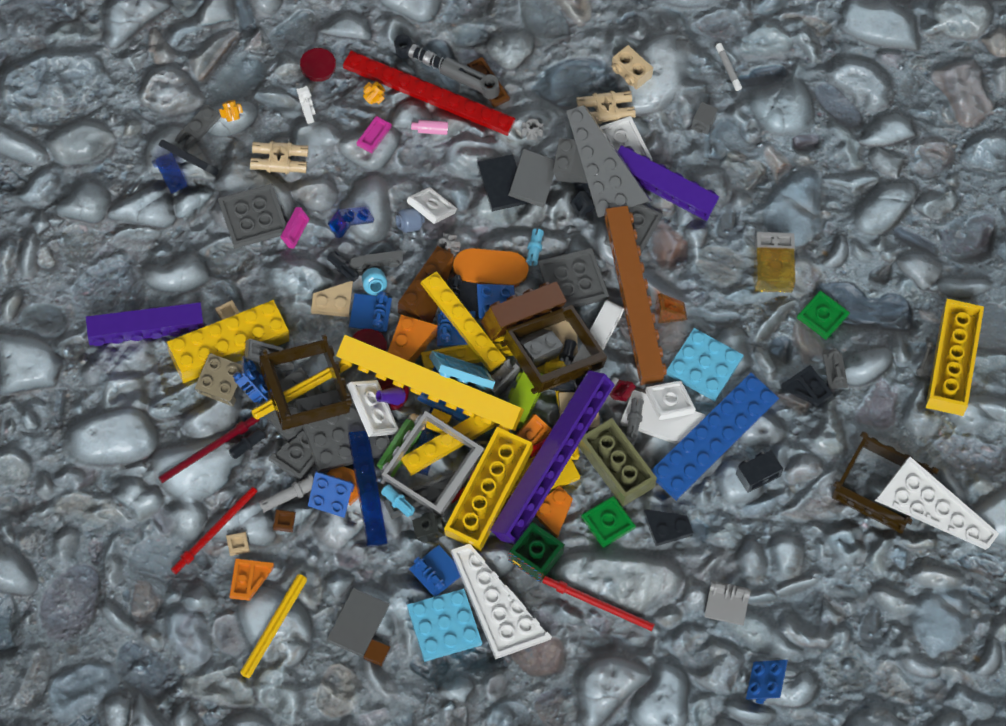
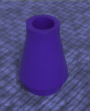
(391, 395)

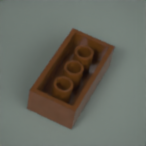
(522, 308)

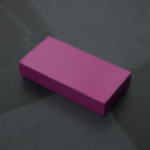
(374, 134)
(294, 227)

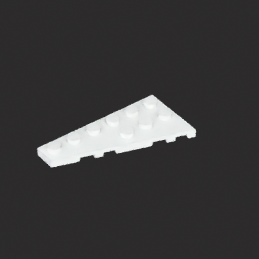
(927, 500)
(500, 612)

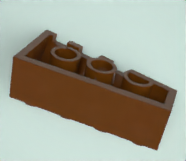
(416, 301)

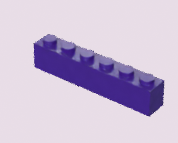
(670, 184)
(144, 324)

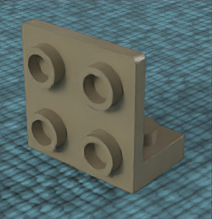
(217, 379)

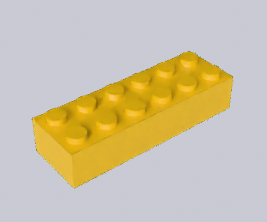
(227, 339)
(954, 357)
(488, 489)

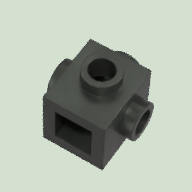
(429, 527)

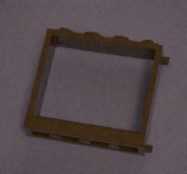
(566, 373)
(286, 420)
(865, 505)

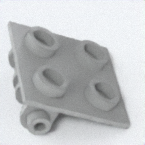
(727, 603)

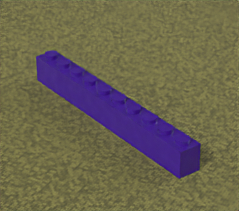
(552, 457)

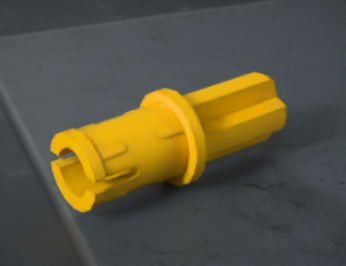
(549, 366)

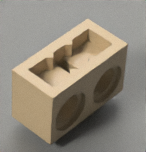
(633, 65)

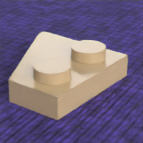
(333, 301)

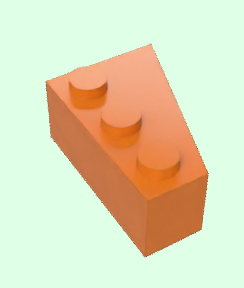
(412, 338)

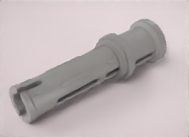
(297, 489)

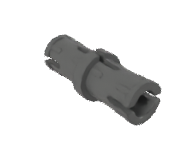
(634, 417)

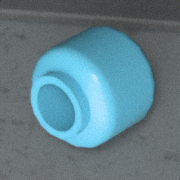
(374, 281)

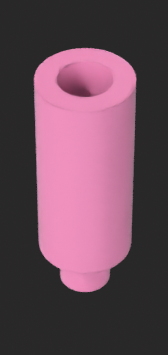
(430, 127)

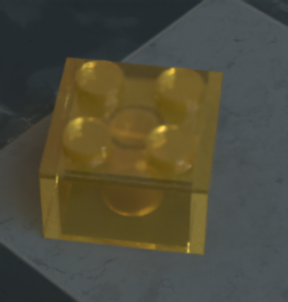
(774, 270)

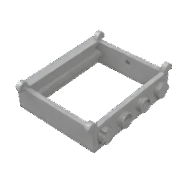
(456, 481)

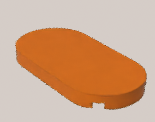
(490, 267)

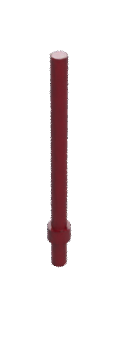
(240, 428)

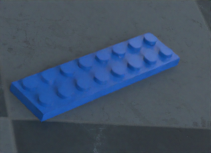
(713, 436)

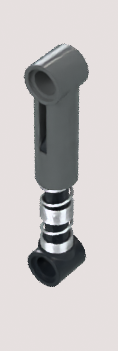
(448, 67)

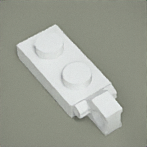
(306, 103)

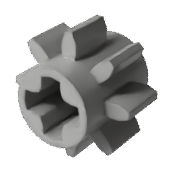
(532, 129)
(450, 243)

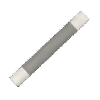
(728, 66)

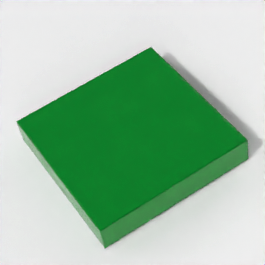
(823, 315)
(608, 521)

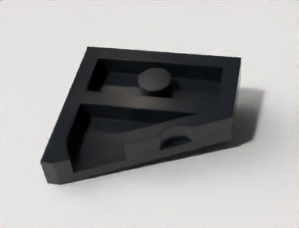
(808, 387)
(667, 526)

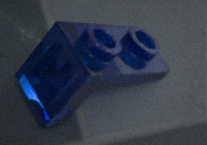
(170, 172)
(347, 217)

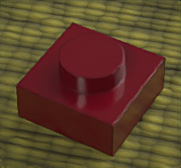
(622, 390)

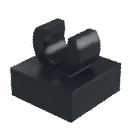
(582, 204)

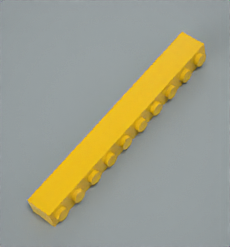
(429, 382)

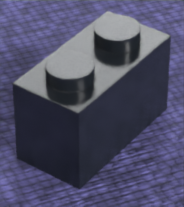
(759, 470)

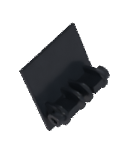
(465, 292)

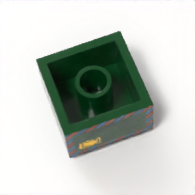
(536, 552)

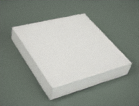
(431, 205)
(670, 400)

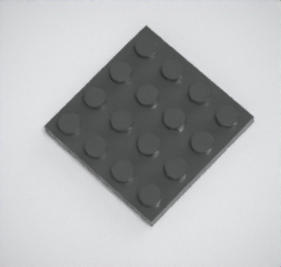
(329, 437)

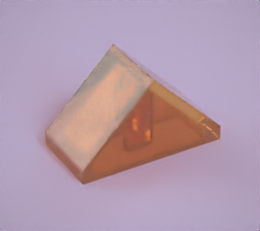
(669, 309)

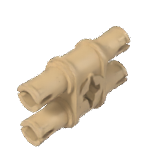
(610, 100)
(284, 164)

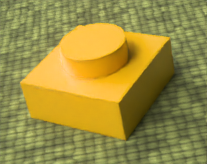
(446, 418)

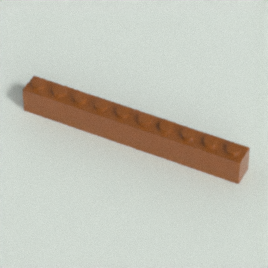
(634, 295)

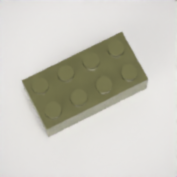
(617, 462)

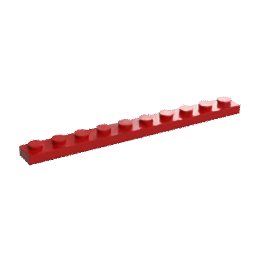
(429, 93)

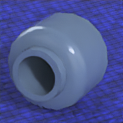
(409, 220)

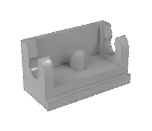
(774, 240)
(503, 378)

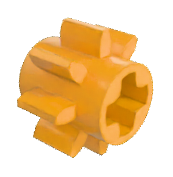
(374, 93)
(231, 110)

